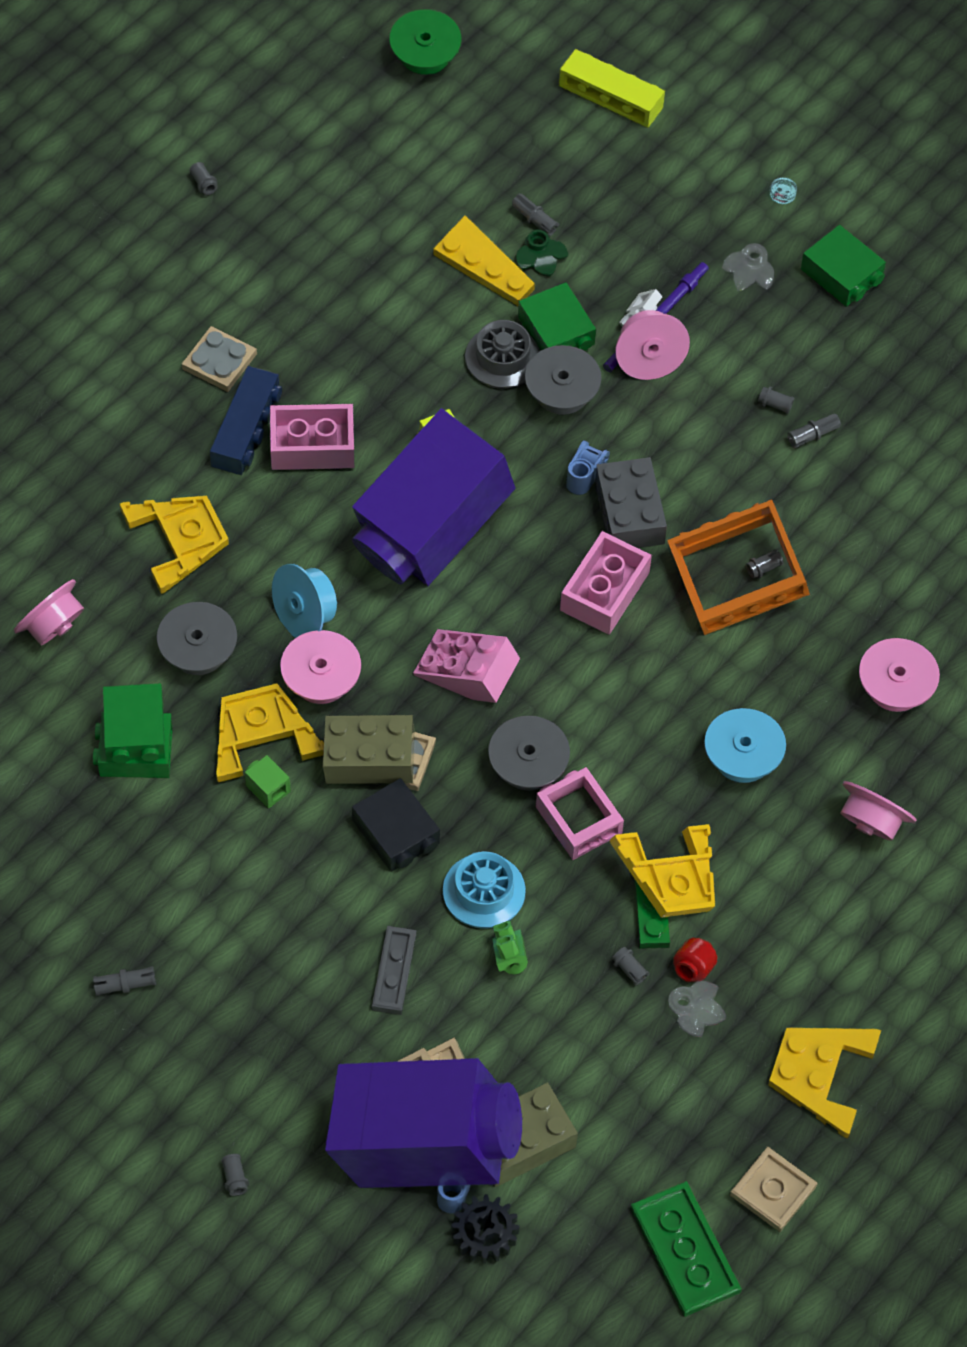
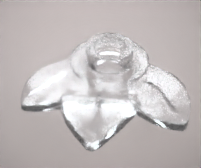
(749, 270)
(700, 1009)

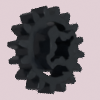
(496, 1234)

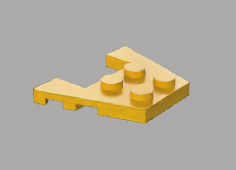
(189, 529)
(259, 718)
(674, 883)
(808, 1067)

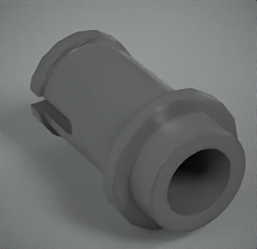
(206, 183)
(775, 399)
(763, 564)
(630, 965)
(234, 1174)

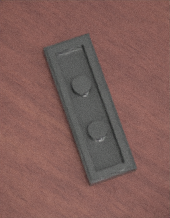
(394, 970)

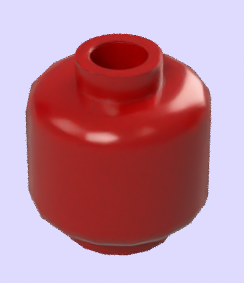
(695, 960)

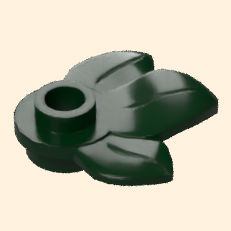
(540, 256)

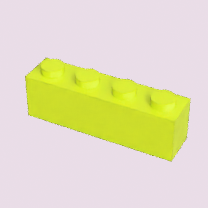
(611, 88)

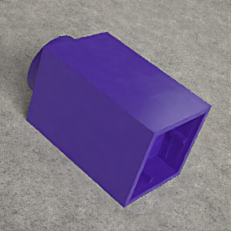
(431, 500)
(422, 1123)

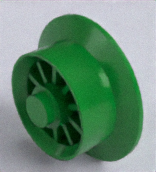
(425, 40)

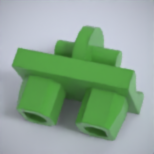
(509, 948)

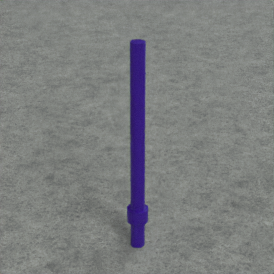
(686, 285)

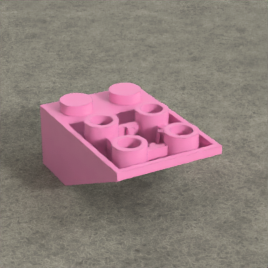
(468, 664)

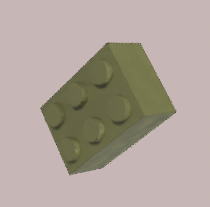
(368, 749)
(545, 1133)

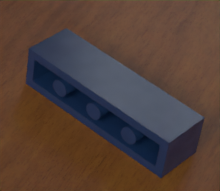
(245, 421)

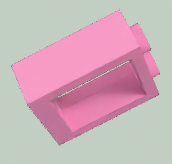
(590, 837)

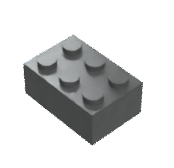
(631, 502)

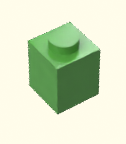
(267, 781)

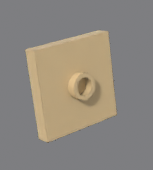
(773, 1189)

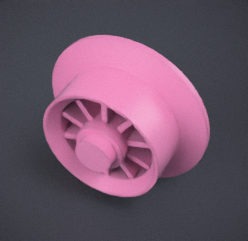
(651, 345)
(52, 615)
(320, 666)
(899, 674)
(873, 812)

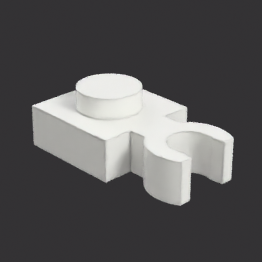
(644, 301)

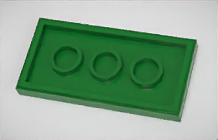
(685, 1248)

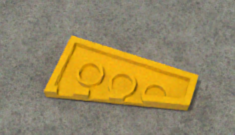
(483, 261)

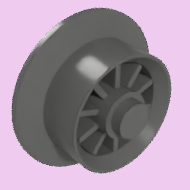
(500, 354)
(563, 379)
(197, 637)
(529, 752)

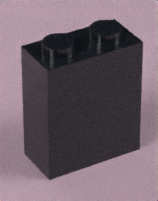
(396, 825)

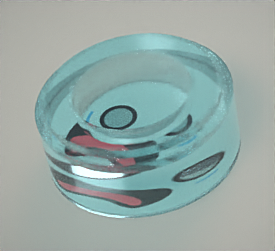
(783, 190)

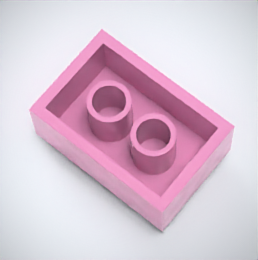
(312, 436)
(605, 582)

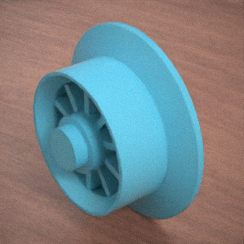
(303, 598)
(745, 744)
(484, 890)

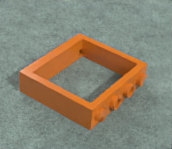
(751, 603)

